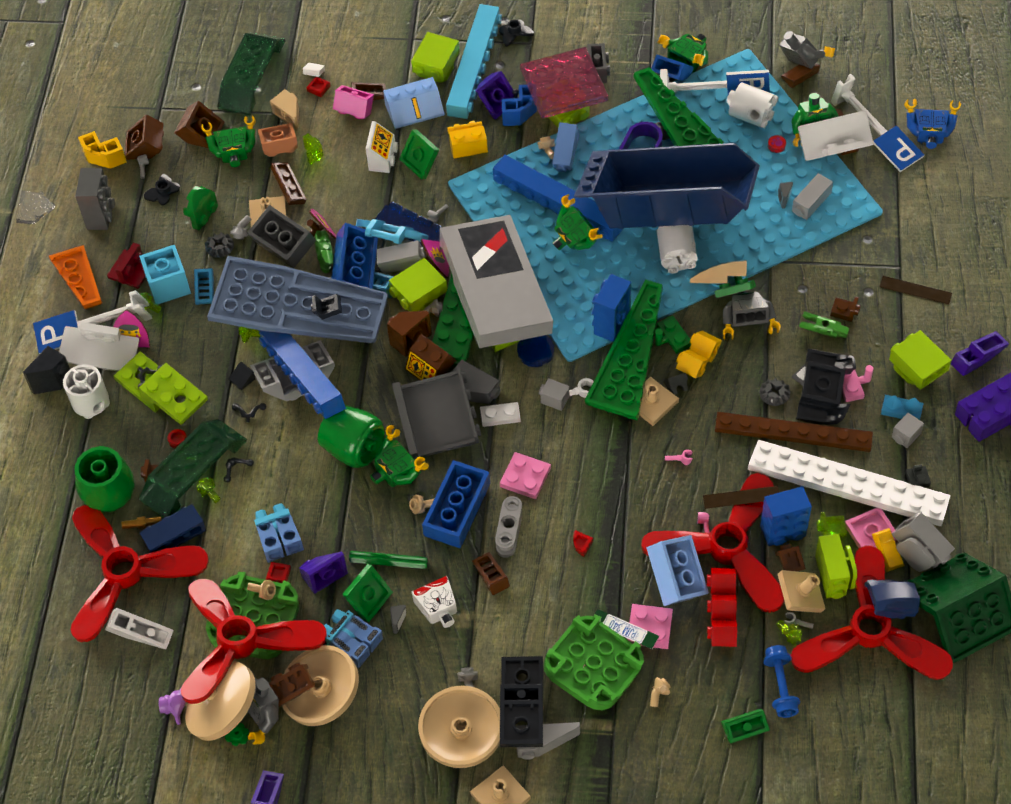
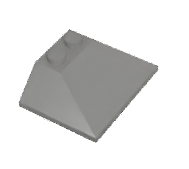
(276, 383)

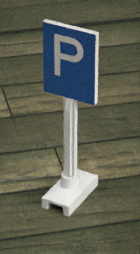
(757, 79)
(891, 143)
(50, 330)

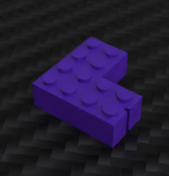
(988, 407)

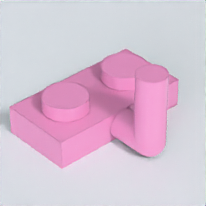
(852, 383)

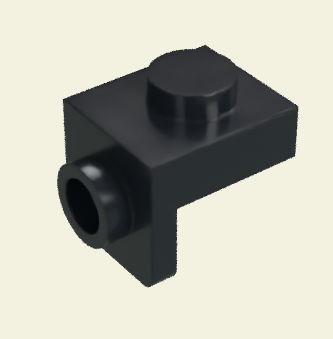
(327, 306)

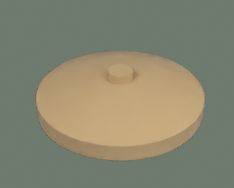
(334, 689)
(225, 705)
(460, 726)

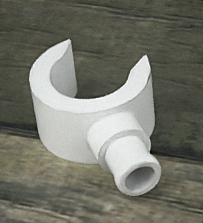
(578, 390)

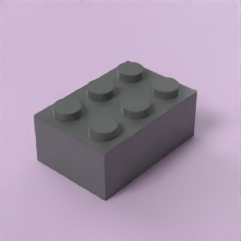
(94, 198)
(281, 236)

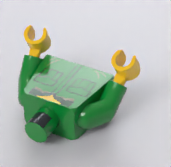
(686, 49)
(811, 111)
(232, 144)
(574, 228)
(395, 463)

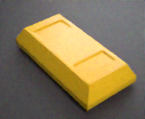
(886, 544)

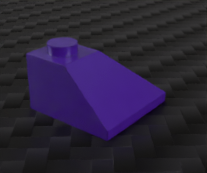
(492, 91)
(323, 570)

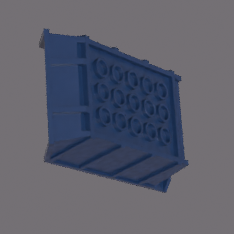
(669, 184)

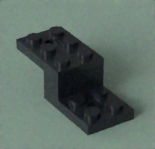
(521, 701)

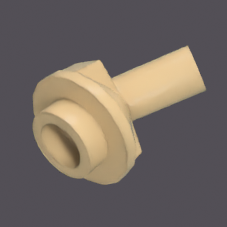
(547, 143)
(418, 505)
(266, 589)
(660, 686)

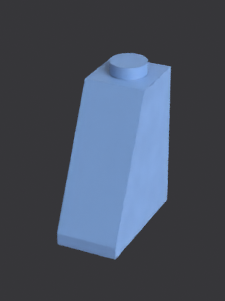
(565, 146)

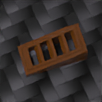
(367, 87)
(496, 583)

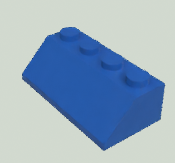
(354, 256)

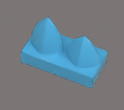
(899, 407)

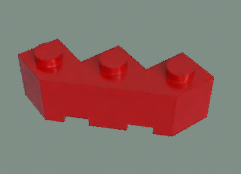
(722, 607)

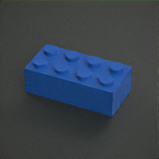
(456, 504)

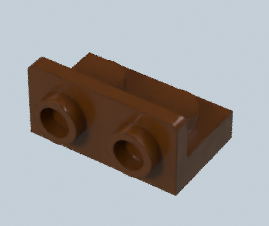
(292, 683)

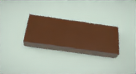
(288, 183)

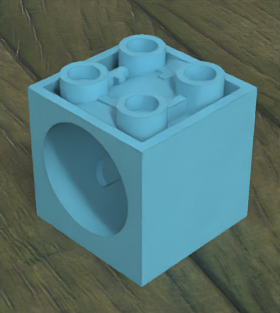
(165, 274)

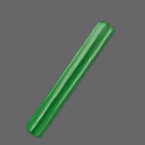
(388, 559)

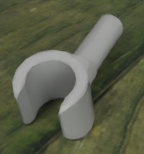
(143, 160)
(434, 216)
(790, 615)

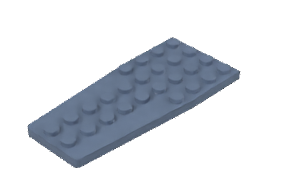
(281, 299)

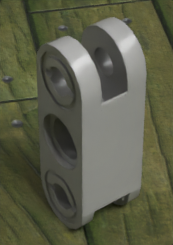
(507, 538)

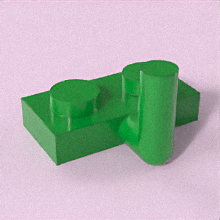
(741, 285)
(671, 331)

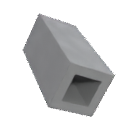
(812, 196)
(399, 256)

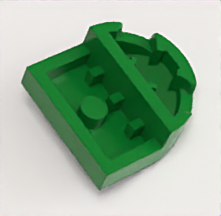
(200, 206)

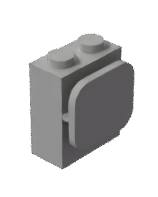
(922, 543)

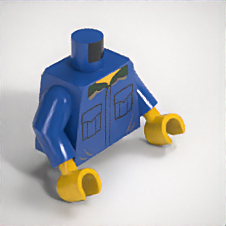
(931, 125)

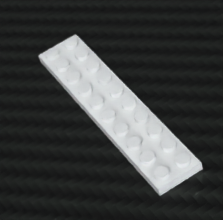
(848, 482)

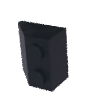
(46, 371)

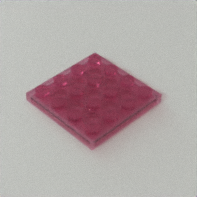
(563, 82)

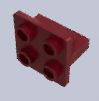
(128, 267)

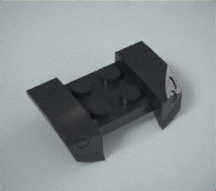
(823, 387)

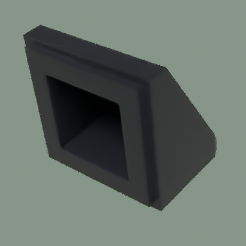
(242, 376)

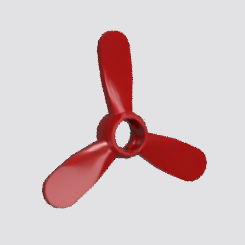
(165, 563)
(752, 574)
(215, 607)
(909, 648)

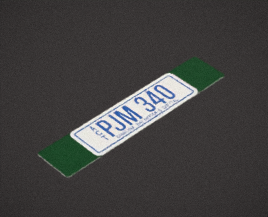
(628, 630)

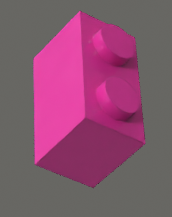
(353, 102)

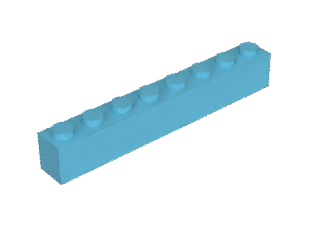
(473, 61)

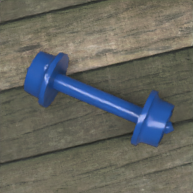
(787, 705)

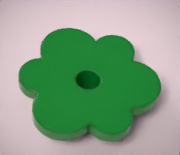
(240, 738)

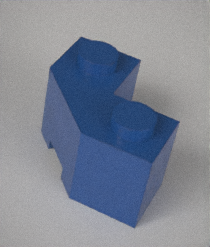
(518, 110)

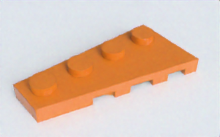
(78, 275)

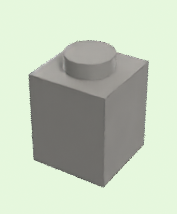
(554, 394)
(907, 430)

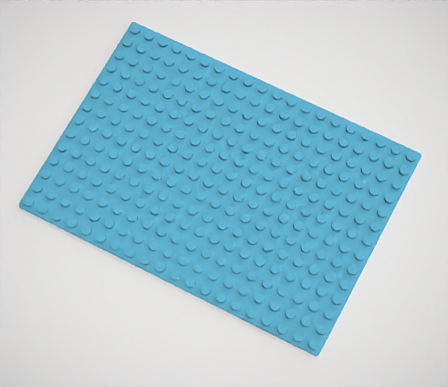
(760, 234)

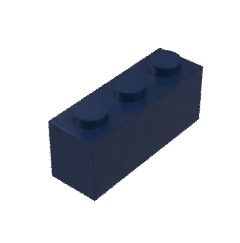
(173, 530)

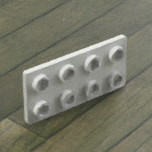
(835, 135)
(98, 346)

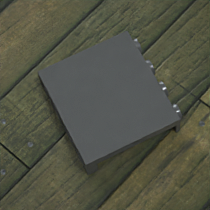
(437, 414)

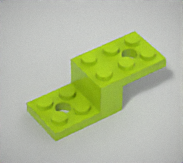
(161, 388)

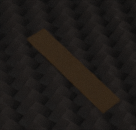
(915, 289)
(738, 497)

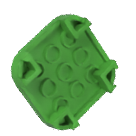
(247, 603)
(608, 660)

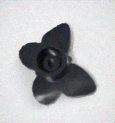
(513, 29)
(163, 189)

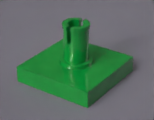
(419, 154)
(367, 593)

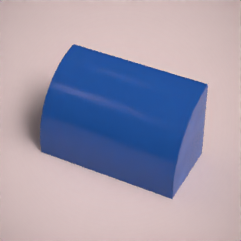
(675, 68)

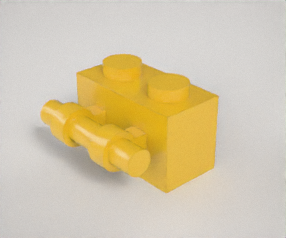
(467, 139)

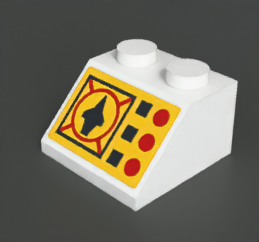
(380, 149)

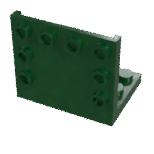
(967, 602)

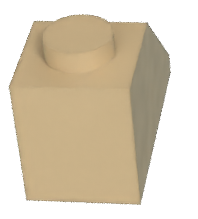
(286, 107)

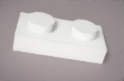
(500, 414)

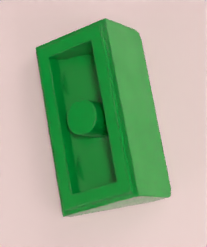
(745, 725)

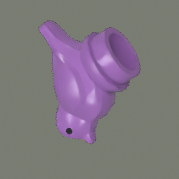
(172, 704)

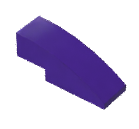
(978, 353)
(268, 788)

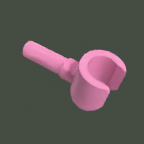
(683, 458)
(703, 518)

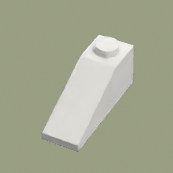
(138, 629)

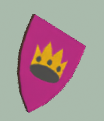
(322, 224)
(436, 256)
(131, 326)

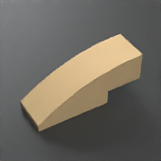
(720, 272)

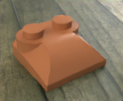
(278, 139)

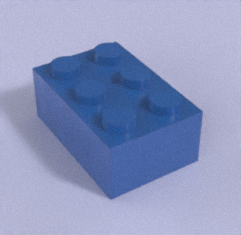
(611, 307)
(785, 516)

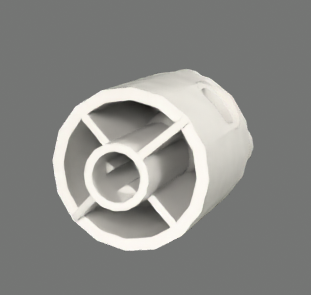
(751, 105)
(677, 247)
(86, 390)

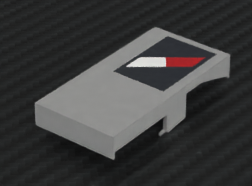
(495, 281)

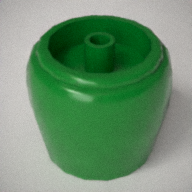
(352, 436)
(103, 479)

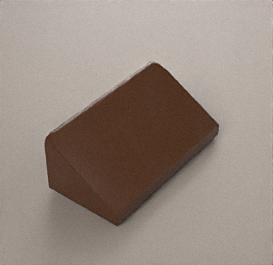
(799, 74)

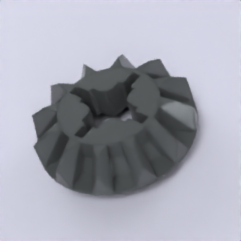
(219, 250)
(773, 398)

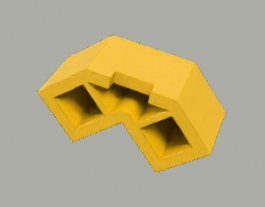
(104, 154)
(702, 350)

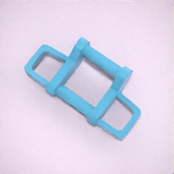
(376, 228)

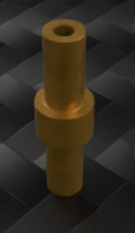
(140, 522)

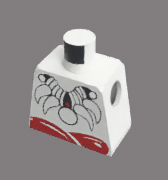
(436, 602)

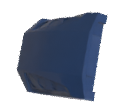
(893, 598)

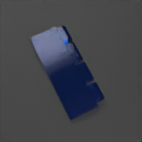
(397, 216)

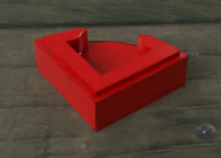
(582, 542)

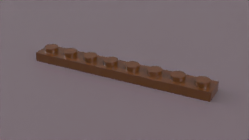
(794, 431)

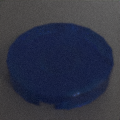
(535, 351)

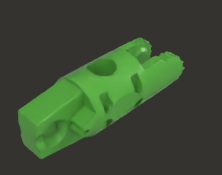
(324, 250)
(832, 328)

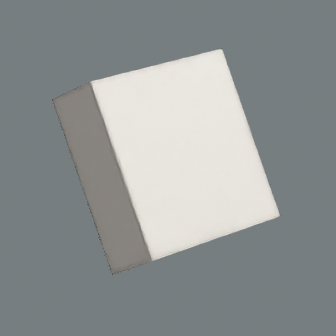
(313, 69)

